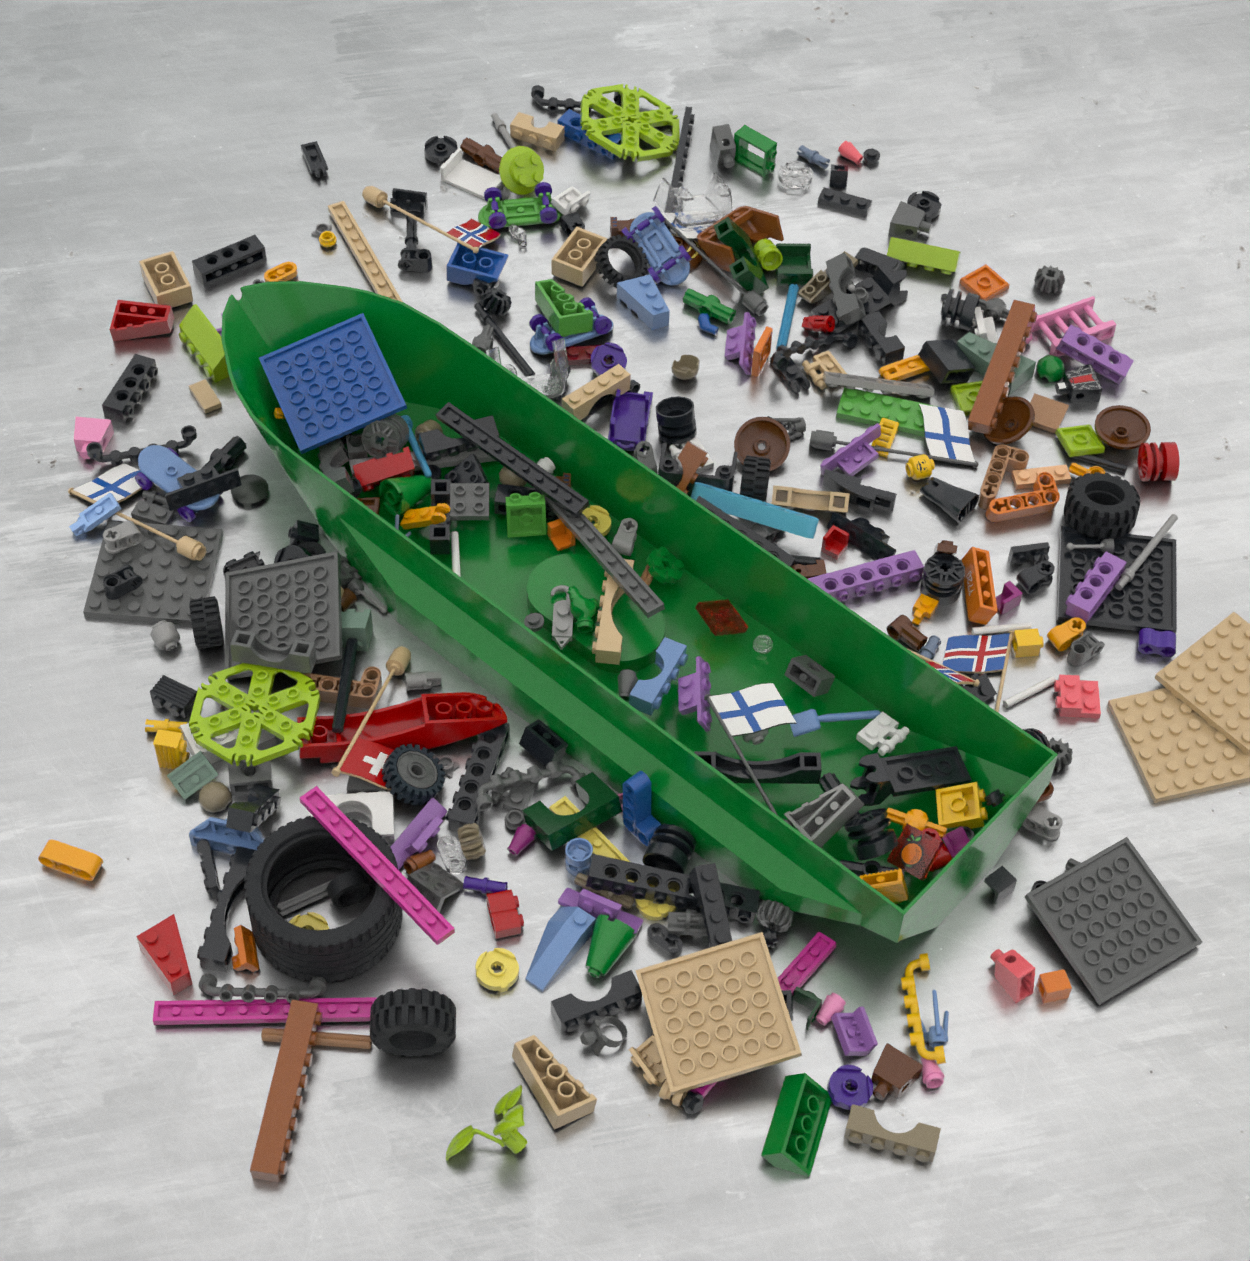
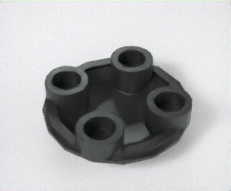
(252, 490)

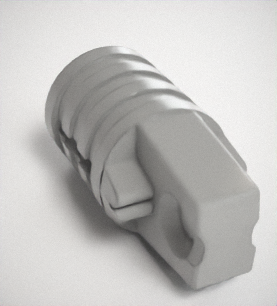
(422, 680)

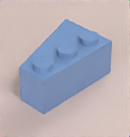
(644, 299)

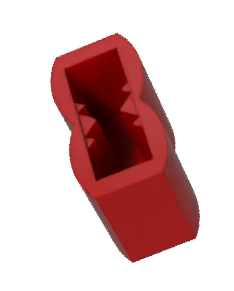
(504, 914)

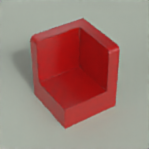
(835, 542)

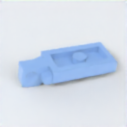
(95, 514)

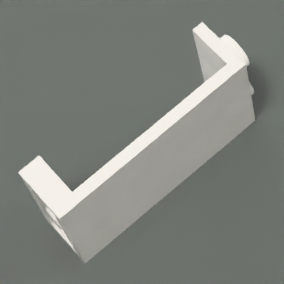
(468, 175)

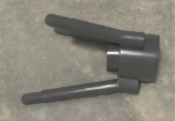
(794, 425)

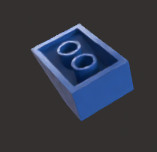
(466, 265)

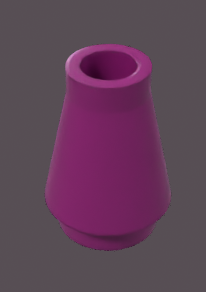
(522, 838)

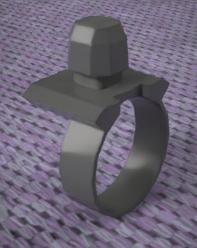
(597, 1040)

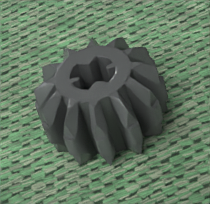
(1049, 279)
(1064, 754)
(775, 916)

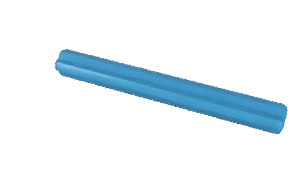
(787, 315)

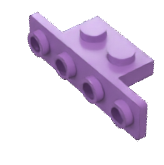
(741, 342)
(854, 455)
(692, 692)
(416, 834)
(598, 905)

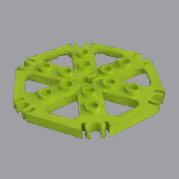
(629, 122)
(251, 724)

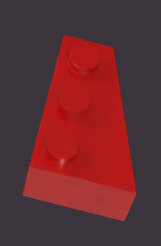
(375, 470)

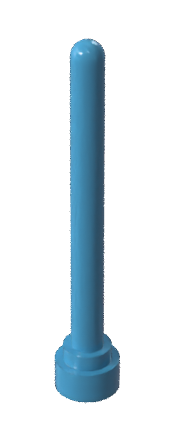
(416, 448)

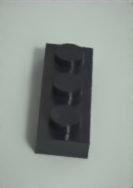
(844, 201)

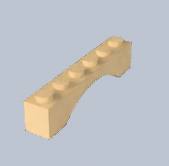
(609, 640)

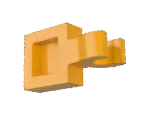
(924, 607)

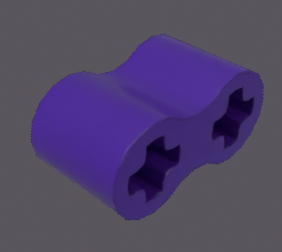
(1157, 642)

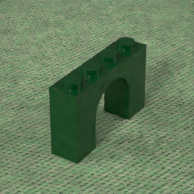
(747, 267)
(557, 829)

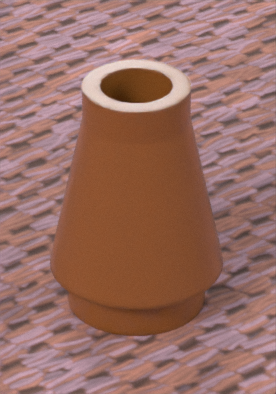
(418, 861)

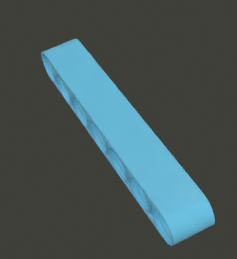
(757, 510)

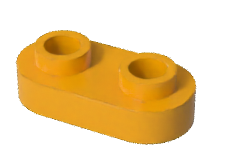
(282, 272)

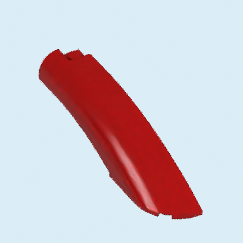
(423, 721)

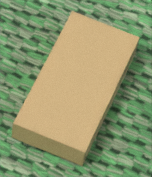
(205, 396)

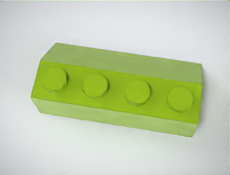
(924, 254)
(204, 343)

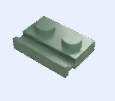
(192, 775)

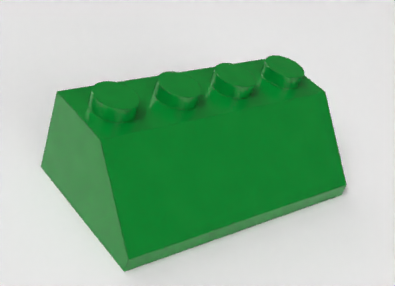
(797, 1124)

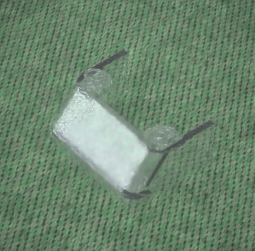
(694, 211)
(549, 384)

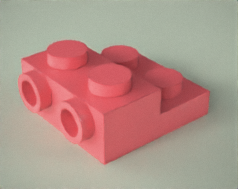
(1077, 697)

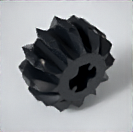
(496, 301)

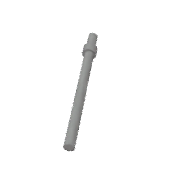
(501, 127)
(1129, 573)

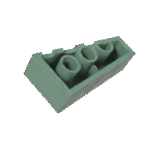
(980, 352)
(357, 626)

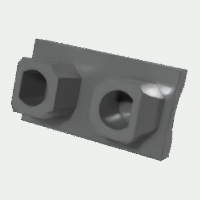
(686, 924)

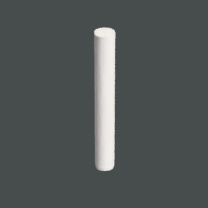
(455, 553)
(1000, 628)
(1029, 692)

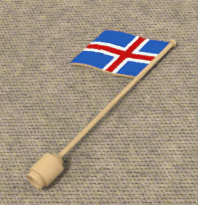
(979, 655)

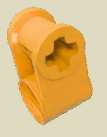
(1066, 633)

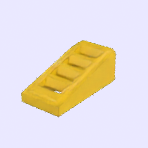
(890, 428)

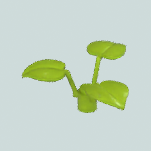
(506, 1127)

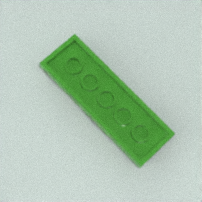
(871, 407)

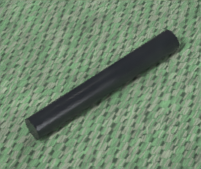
(1103, 462)

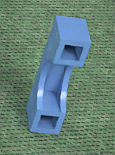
(648, 694)

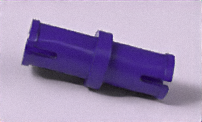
(484, 885)

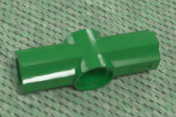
(710, 305)

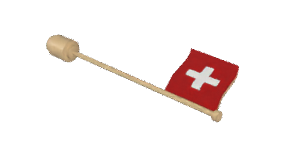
(363, 757)

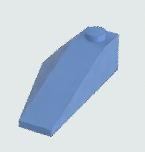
(559, 943)

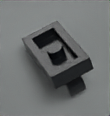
(1030, 552)

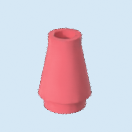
(849, 152)

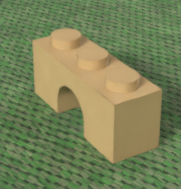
(547, 137)

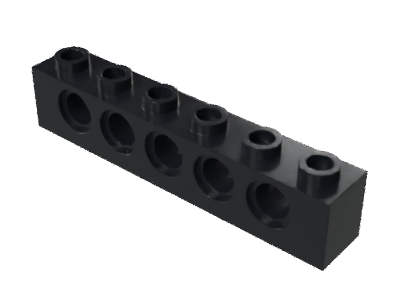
(761, 541)
(477, 766)

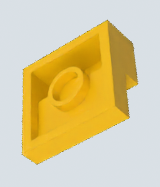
(961, 806)

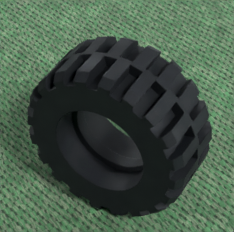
(1101, 505)
(413, 1022)

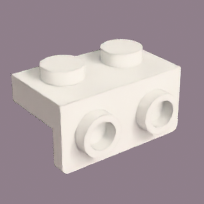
(570, 200)
(984, 326)

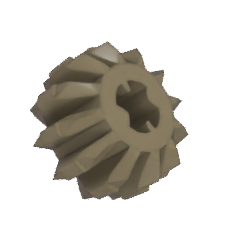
(471, 841)

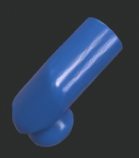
(705, 325)

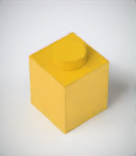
(1027, 643)

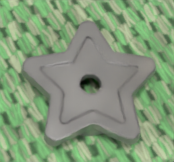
(321, 228)
(451, 765)

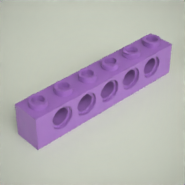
(871, 576)

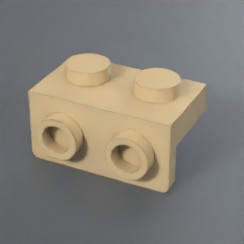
(649, 1060)

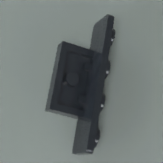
(201, 485)
(864, 535)

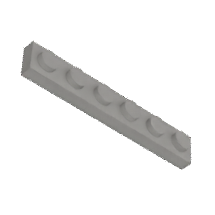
(870, 384)

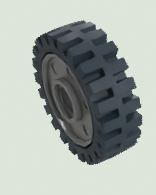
(413, 774)

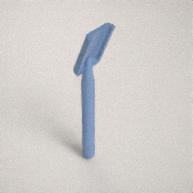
(809, 720)

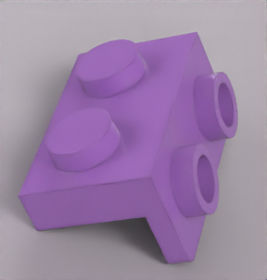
(855, 1032)

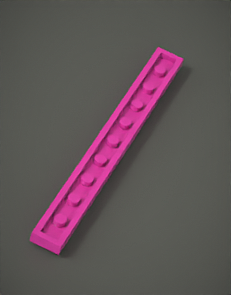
(377, 865)
(797, 974)
(257, 1011)

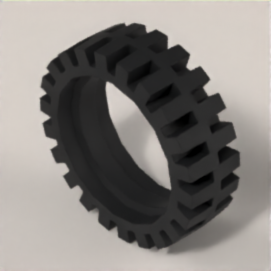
(627, 246)

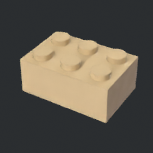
(577, 256)
(166, 280)

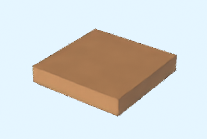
(1048, 413)

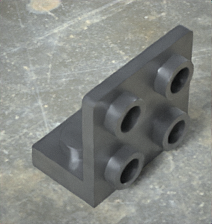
(435, 884)

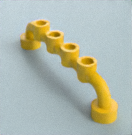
(914, 1019)

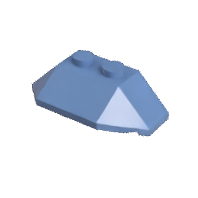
(223, 838)

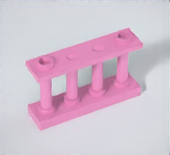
(1101, 331)

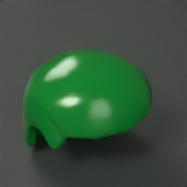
(1051, 368)

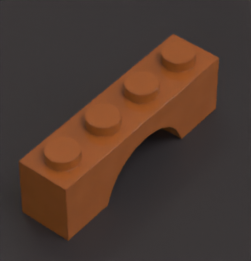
(691, 458)

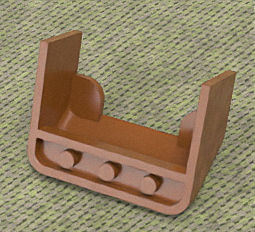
(754, 222)

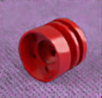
(1158, 461)

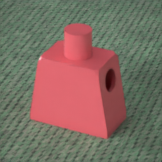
(1014, 974)

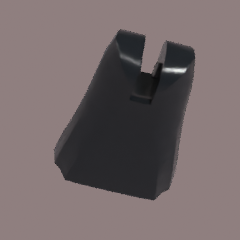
(949, 498)

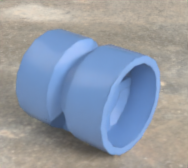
(578, 856)

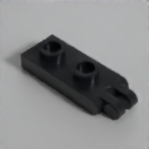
(314, 158)

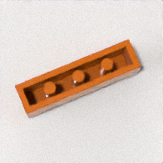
(979, 586)

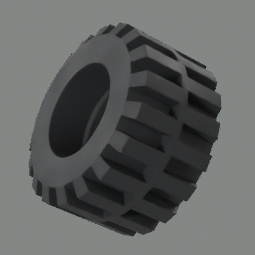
(755, 477)
(206, 622)

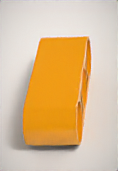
(70, 860)

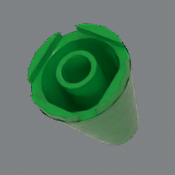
(404, 492)
(607, 945)

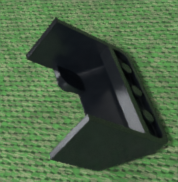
(723, 477)

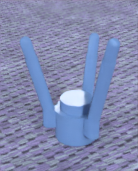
(936, 1035)

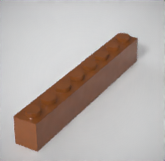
(1001, 367)
(285, 1091)

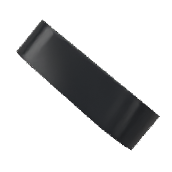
(664, 940)

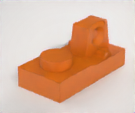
(247, 954)

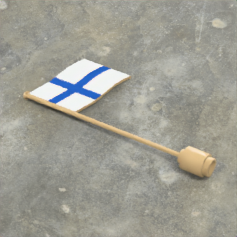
(122, 484)

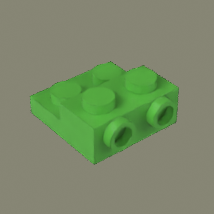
(526, 515)

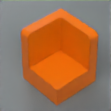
(560, 535)
(1054, 986)

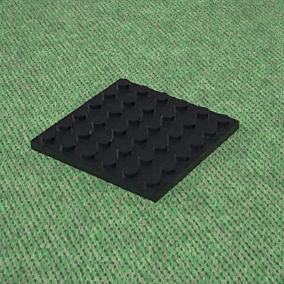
(1143, 602)

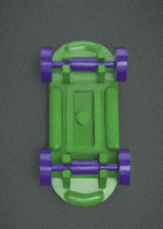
(518, 211)

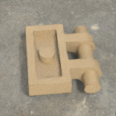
(823, 362)

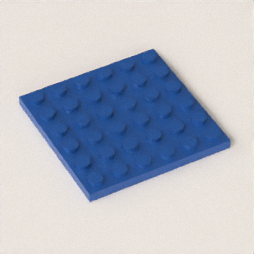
(332, 383)

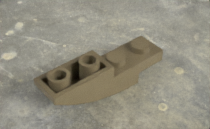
(818, 286)

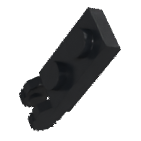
(793, 375)
(208, 867)

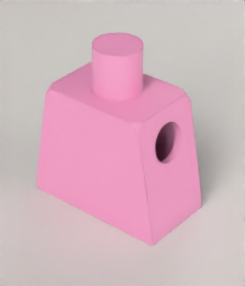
(91, 430)

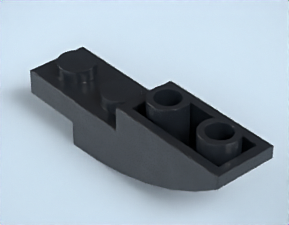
(860, 495)

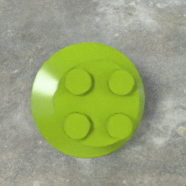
(521, 170)

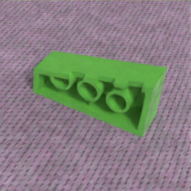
(561, 309)

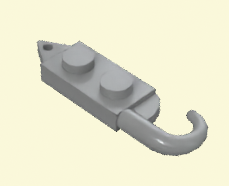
(562, 619)

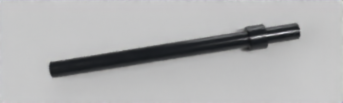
(486, 317)

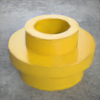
(327, 239)

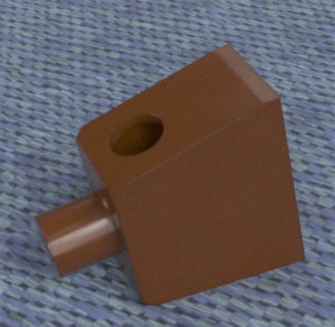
(894, 1073)

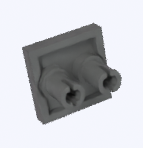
(469, 501)

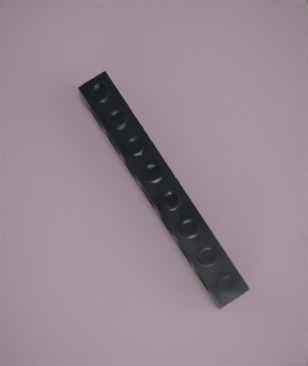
(663, 881)

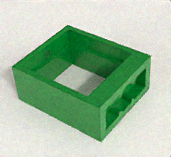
(747, 136)

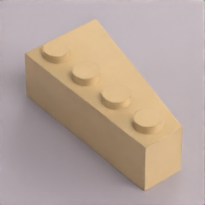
(551, 1083)

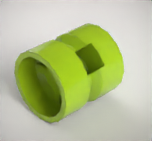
(768, 254)

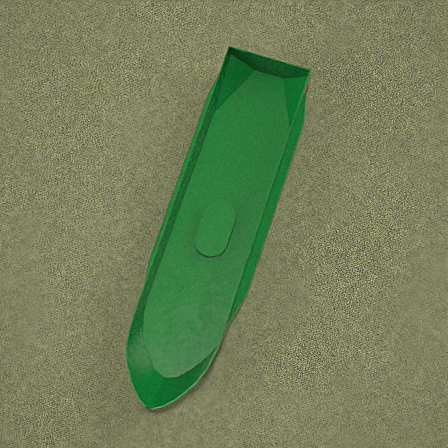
(482, 630)

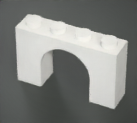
(375, 805)

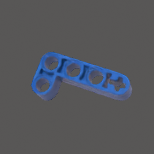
(637, 807)

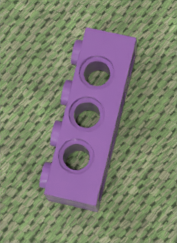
(1085, 354)
(1095, 587)

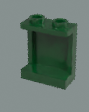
(795, 264)

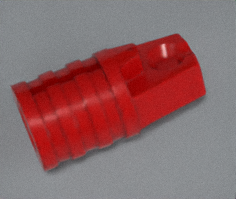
(819, 323)

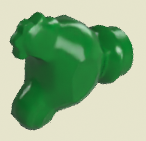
(582, 609)

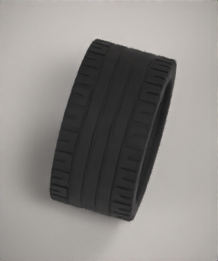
(307, 952)

